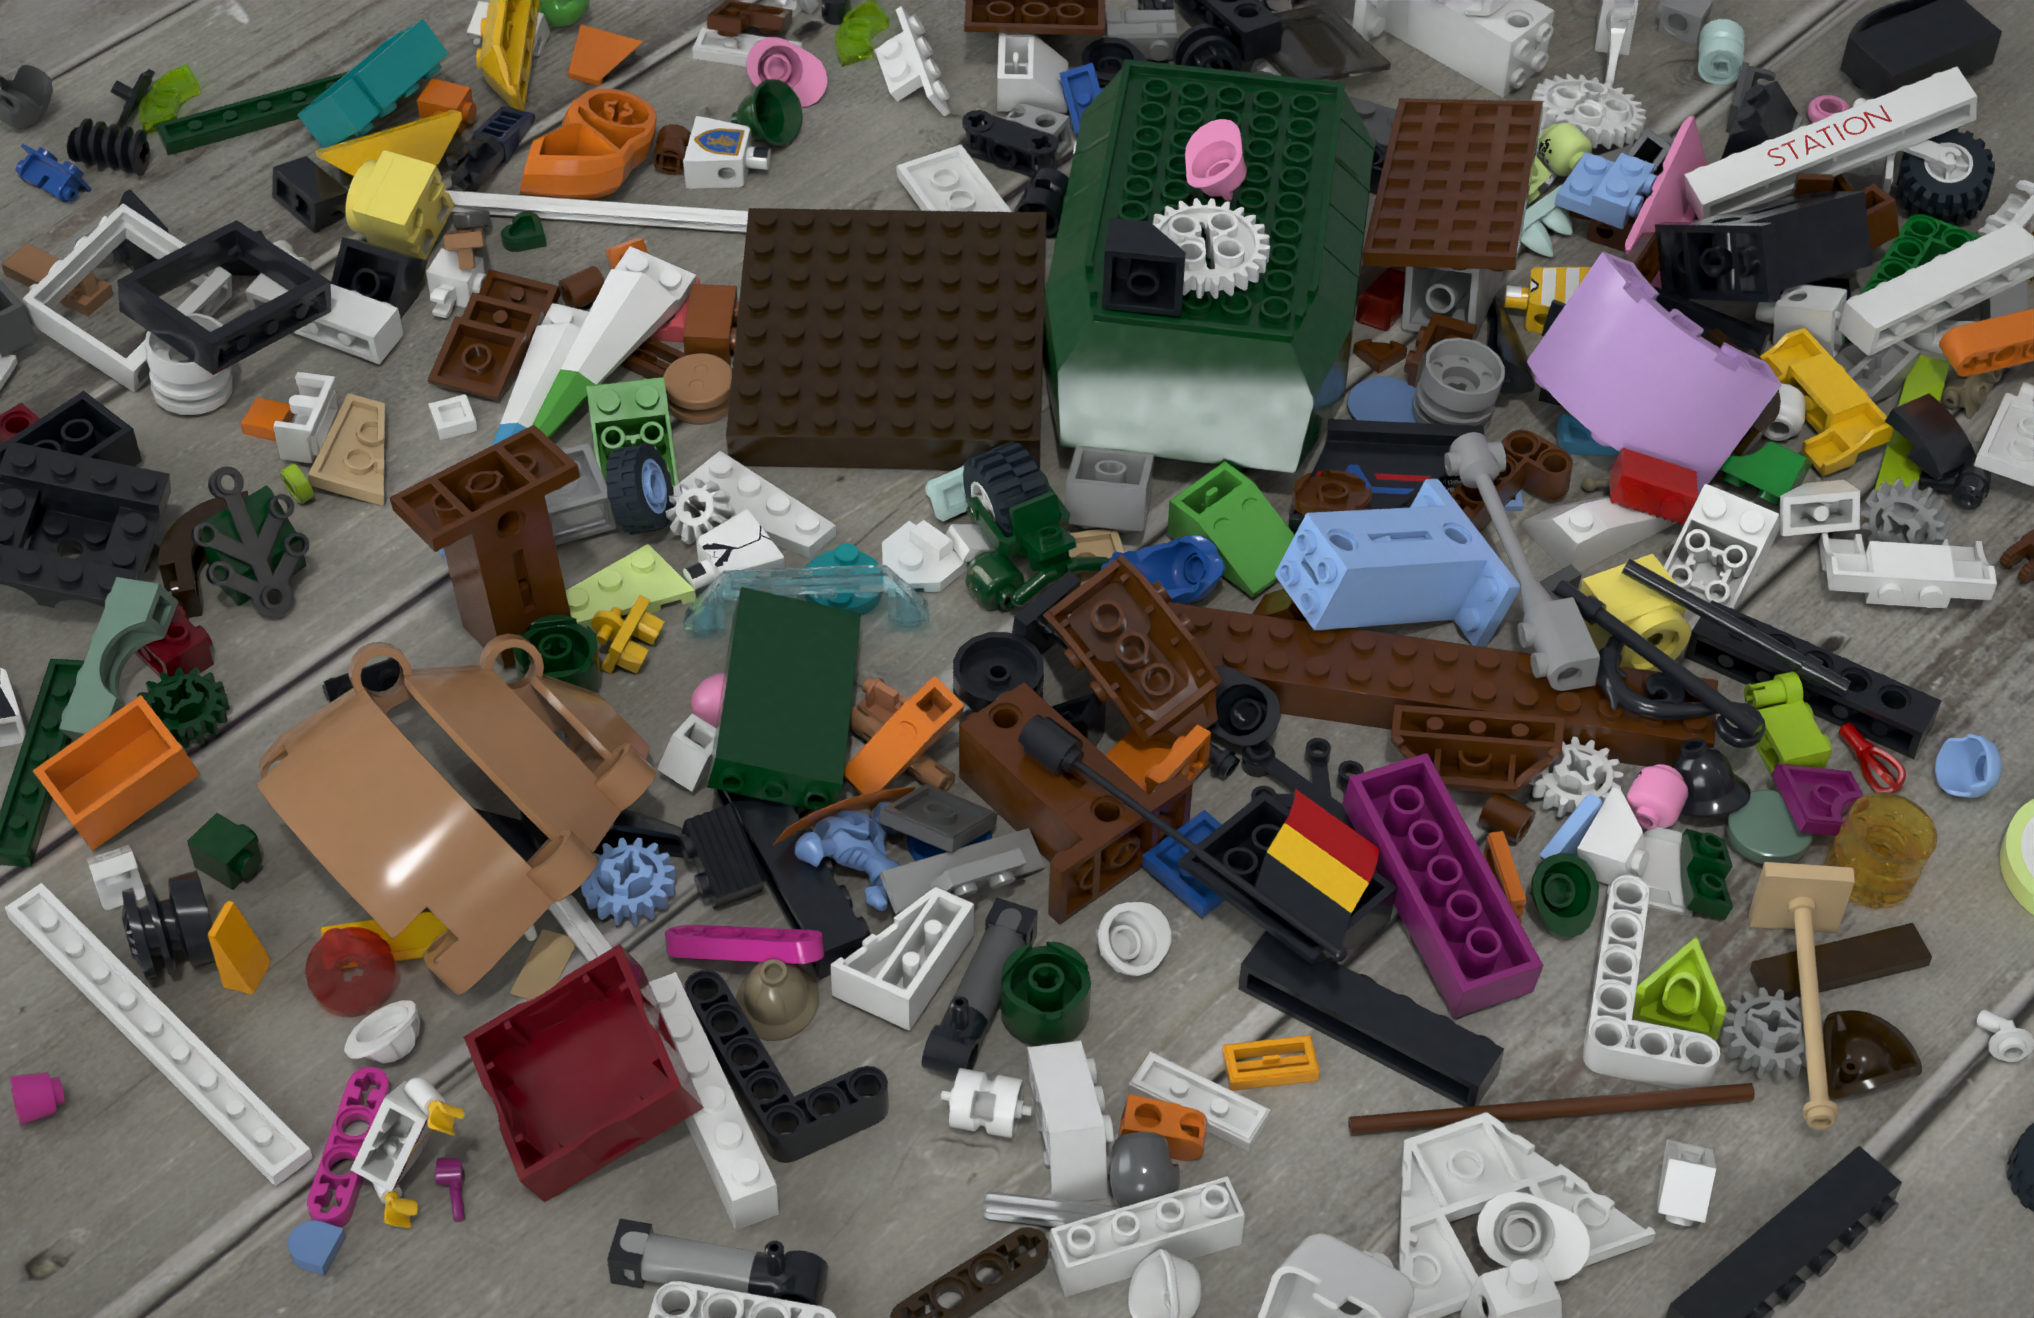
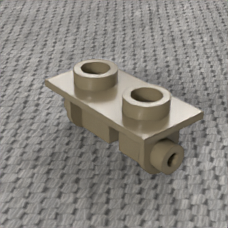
(1970, 391)

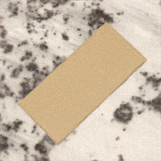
(543, 965)

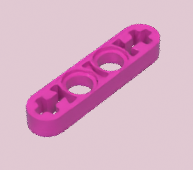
(744, 943)
(344, 1146)

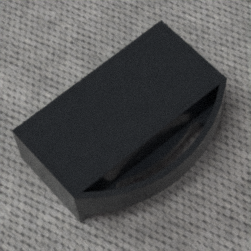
(1916, 40)

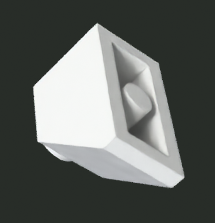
(1820, 508)
(1614, 841)
(1686, 1183)

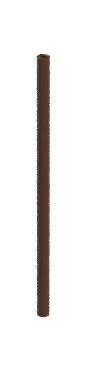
(1554, 1108)

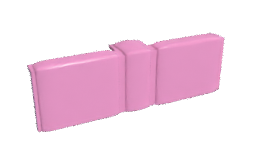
(1668, 197)

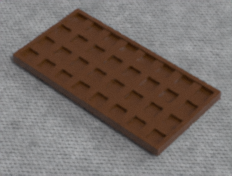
(1454, 184)

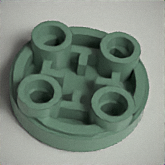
(1766, 830)

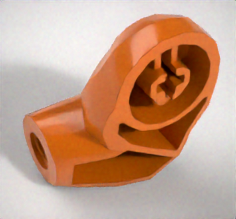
(593, 149)

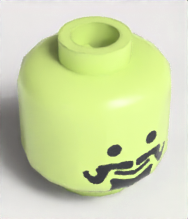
(1563, 147)

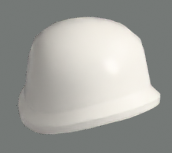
(1164, 1287)

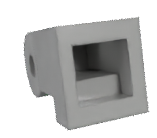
(1044, 121)

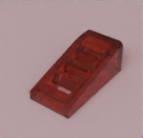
(1382, 303)

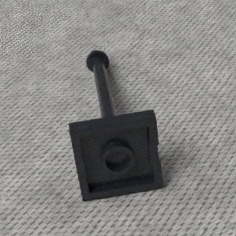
(1036, 629)

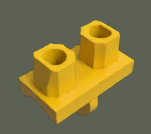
(613, 628)

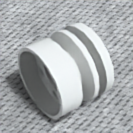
(182, 384)

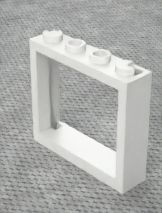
(89, 251)

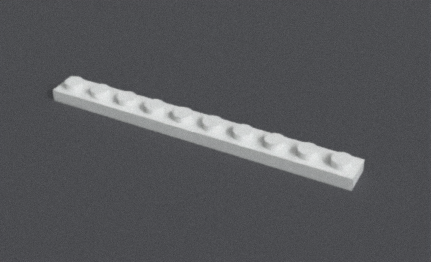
(160, 1035)

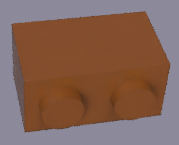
(711, 321)

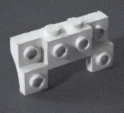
(1907, 571)

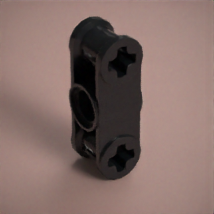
(1008, 143)

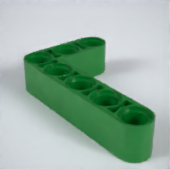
(1918, 243)

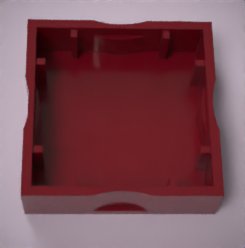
(582, 1073)

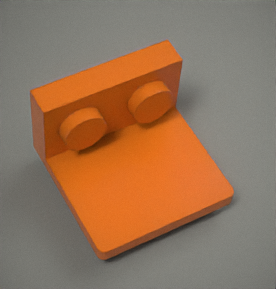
(1157, 762)

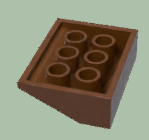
(1036, 16)

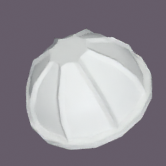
(1134, 938)
(385, 1033)

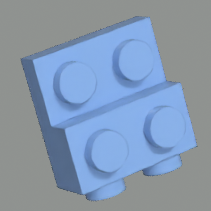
(1607, 188)

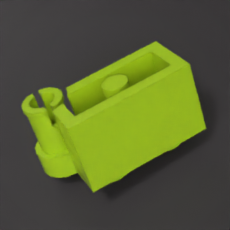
(1790, 727)

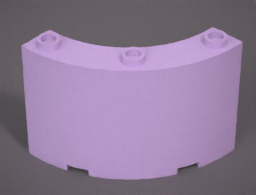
(1647, 373)

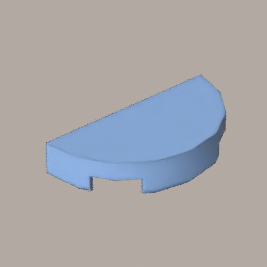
(1574, 829)

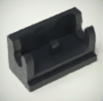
(308, 193)

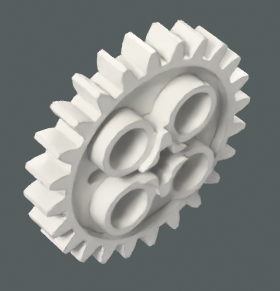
(1593, 107)
(1232, 242)

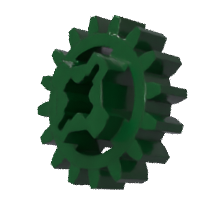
(183, 705)

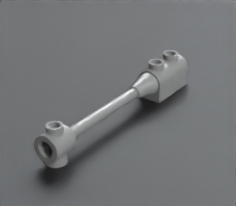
(1552, 626)

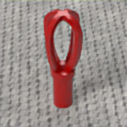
(1865, 754)

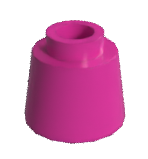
(35, 1096)

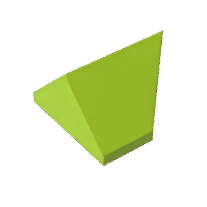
(1682, 994)

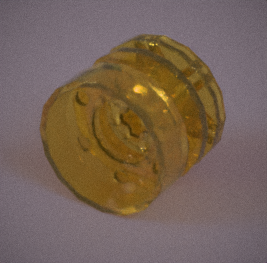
(1886, 845)

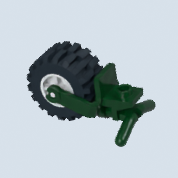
(1022, 516)

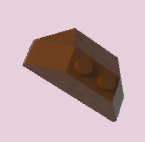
(1479, 747)

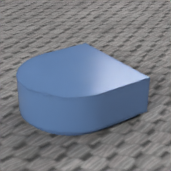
(315, 1245)

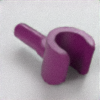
(450, 1172)

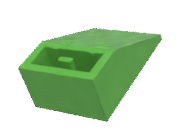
(630, 416)
(1239, 523)

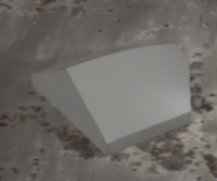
(1881, 372)

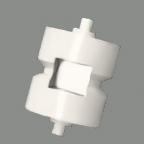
(986, 1103)

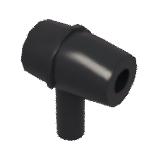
(1967, 488)

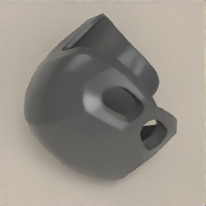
(24, 96)
(1142, 1168)

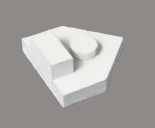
(922, 557)

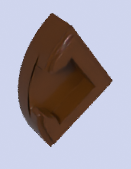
(1378, 354)

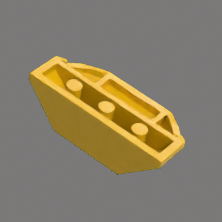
(508, 48)
(420, 139)

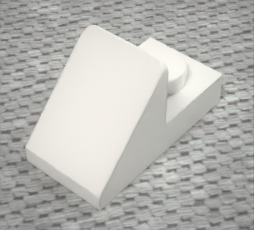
(113, 874)

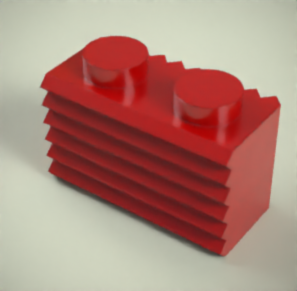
(1653, 486)

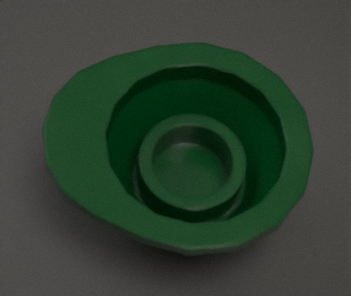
(1565, 894)

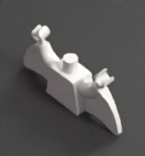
(1615, 31)

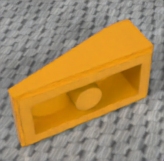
(237, 951)

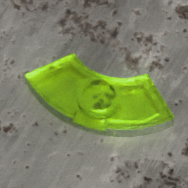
(858, 30)
(167, 97)

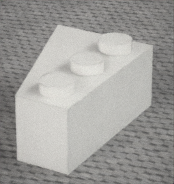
(908, 961)
(1071, 1120)

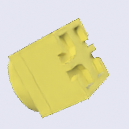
(399, 204)
(1640, 609)

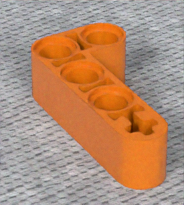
(1990, 343)

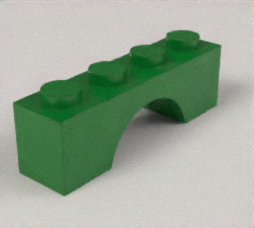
(1770, 469)

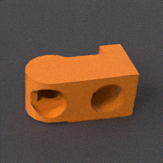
(1180, 1125)

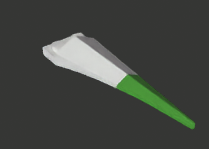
(627, 311)

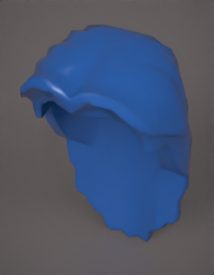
(1183, 566)

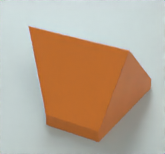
(598, 53)

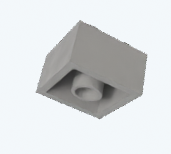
(1109, 489)

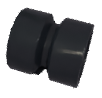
(1045, 194)

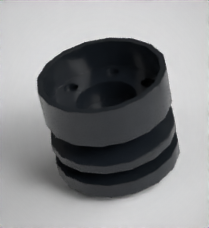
(168, 924)

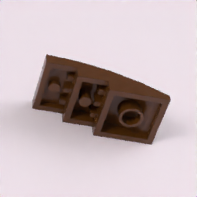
(493, 335)

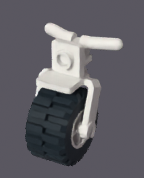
(1939, 176)

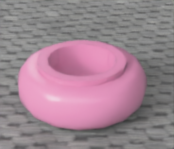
(1820, 106)

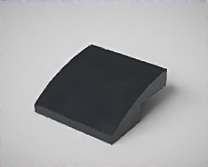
(1937, 437)

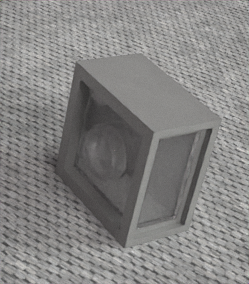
(582, 505)

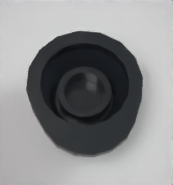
(1109, 57)

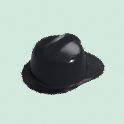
(1245, 709)

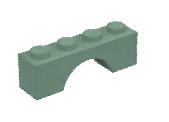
(132, 617)

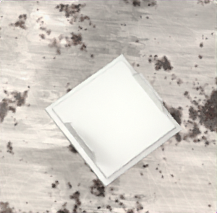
(1664, 871)

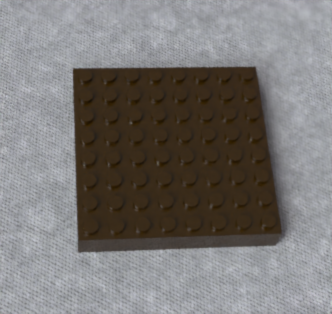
(887, 338)

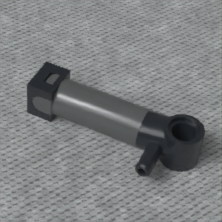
(959, 1036)

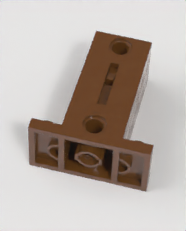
(496, 533)
(1073, 820)

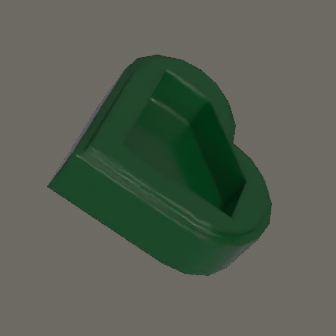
(523, 233)

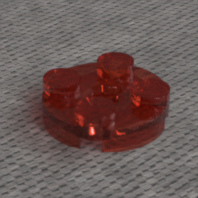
(337, 950)

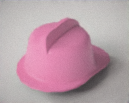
(789, 63)
(1216, 159)

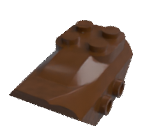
(1138, 652)

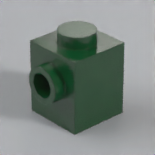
(225, 851)

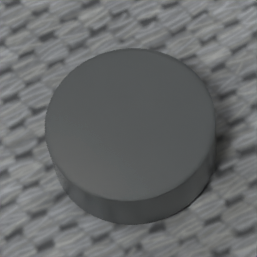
(471, 219)

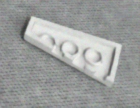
(779, 514)

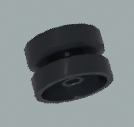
(994, 665)

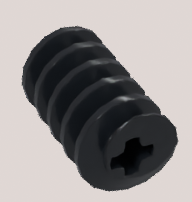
(109, 147)

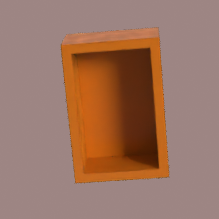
(116, 772)

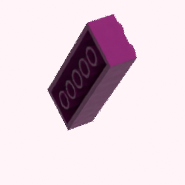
(1443, 886)

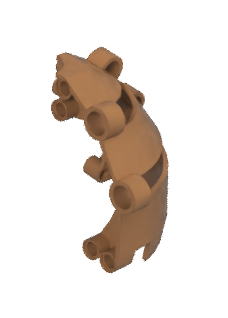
(413, 842)

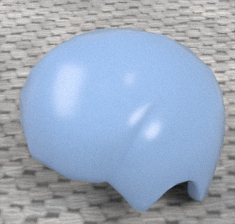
(1968, 766)

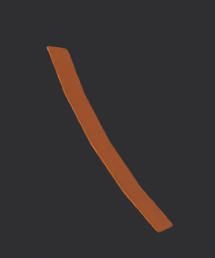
(855, 803)

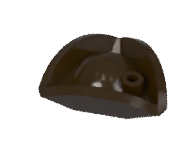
(1865, 1054)

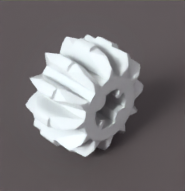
(689, 504)

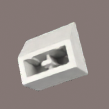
(1029, 73)

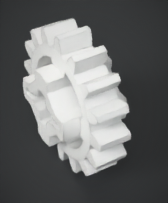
(1575, 776)

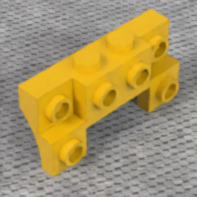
(1834, 402)

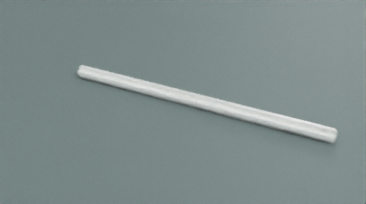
(602, 211)

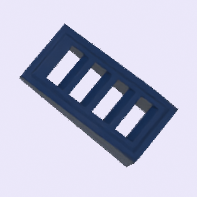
(508, 128)

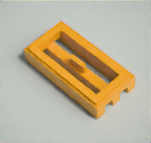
(1272, 1068)

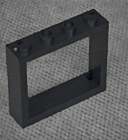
(303, 303)

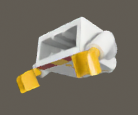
(398, 1140)

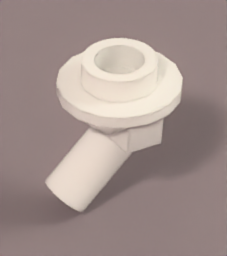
(2008, 1042)

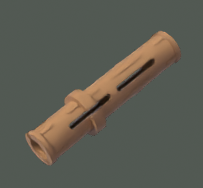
(924, 768)

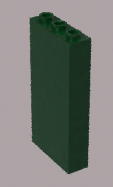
(785, 701)

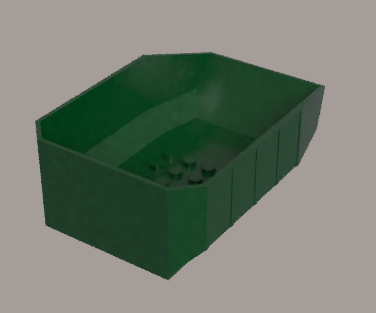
(1237, 372)

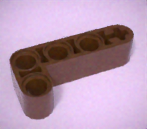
(1529, 464)

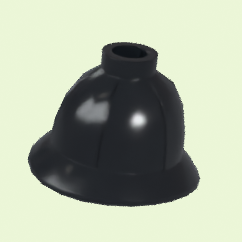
(1710, 781)

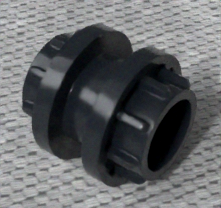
(1207, 48)

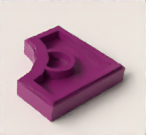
(1816, 796)

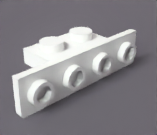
(908, 63)

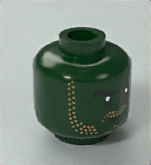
(992, 580)

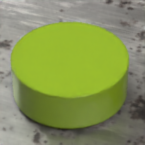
(296, 483)

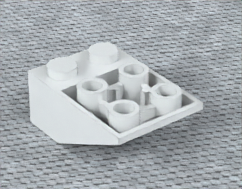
(1722, 546)

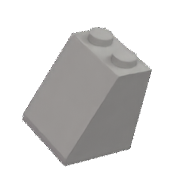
(1448, 292)

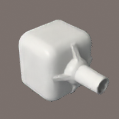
(1336, 1281)

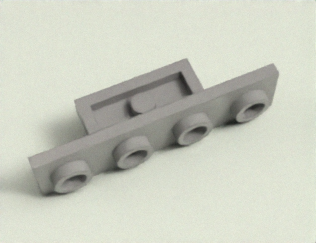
(965, 870)

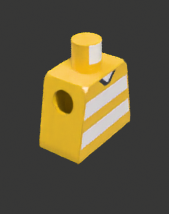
(1543, 287)

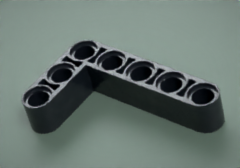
(762, 1079)

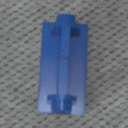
(63, 179)

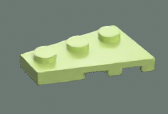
(622, 582)

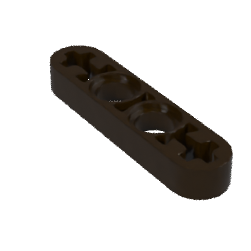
(974, 1292)

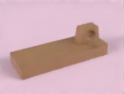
(464, 242)
(32, 265)

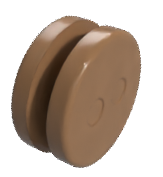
(698, 388)

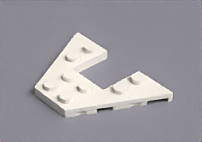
(1455, 1175)

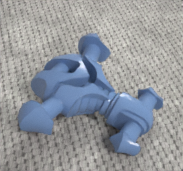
(854, 842)

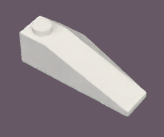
(1590, 530)

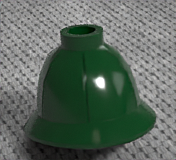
(771, 113)

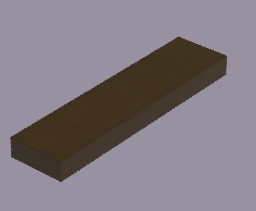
(1847, 961)

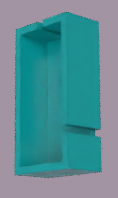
(374, 85)

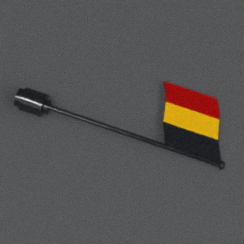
(1308, 873)

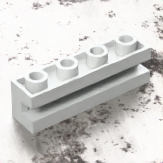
(1117, 1241)

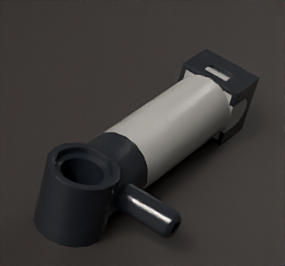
(645, 1256)

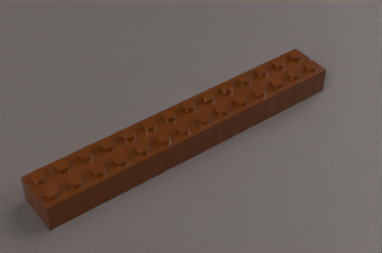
(1364, 673)

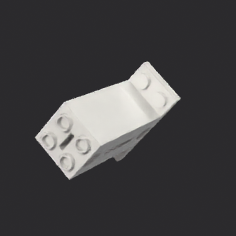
(1490, 49)

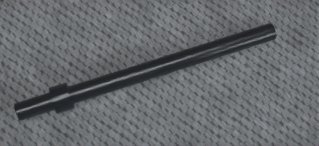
(1595, 611)
(1807, 666)

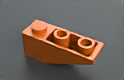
(904, 738)

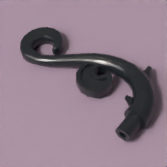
(1672, 706)

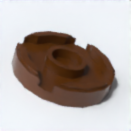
(1331, 492)

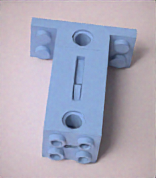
(1398, 568)

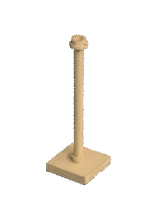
(1807, 901)

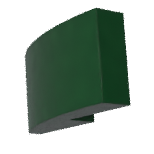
(1703, 873)

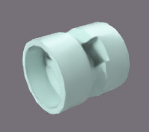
(1721, 51)

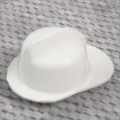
(1531, 1228)

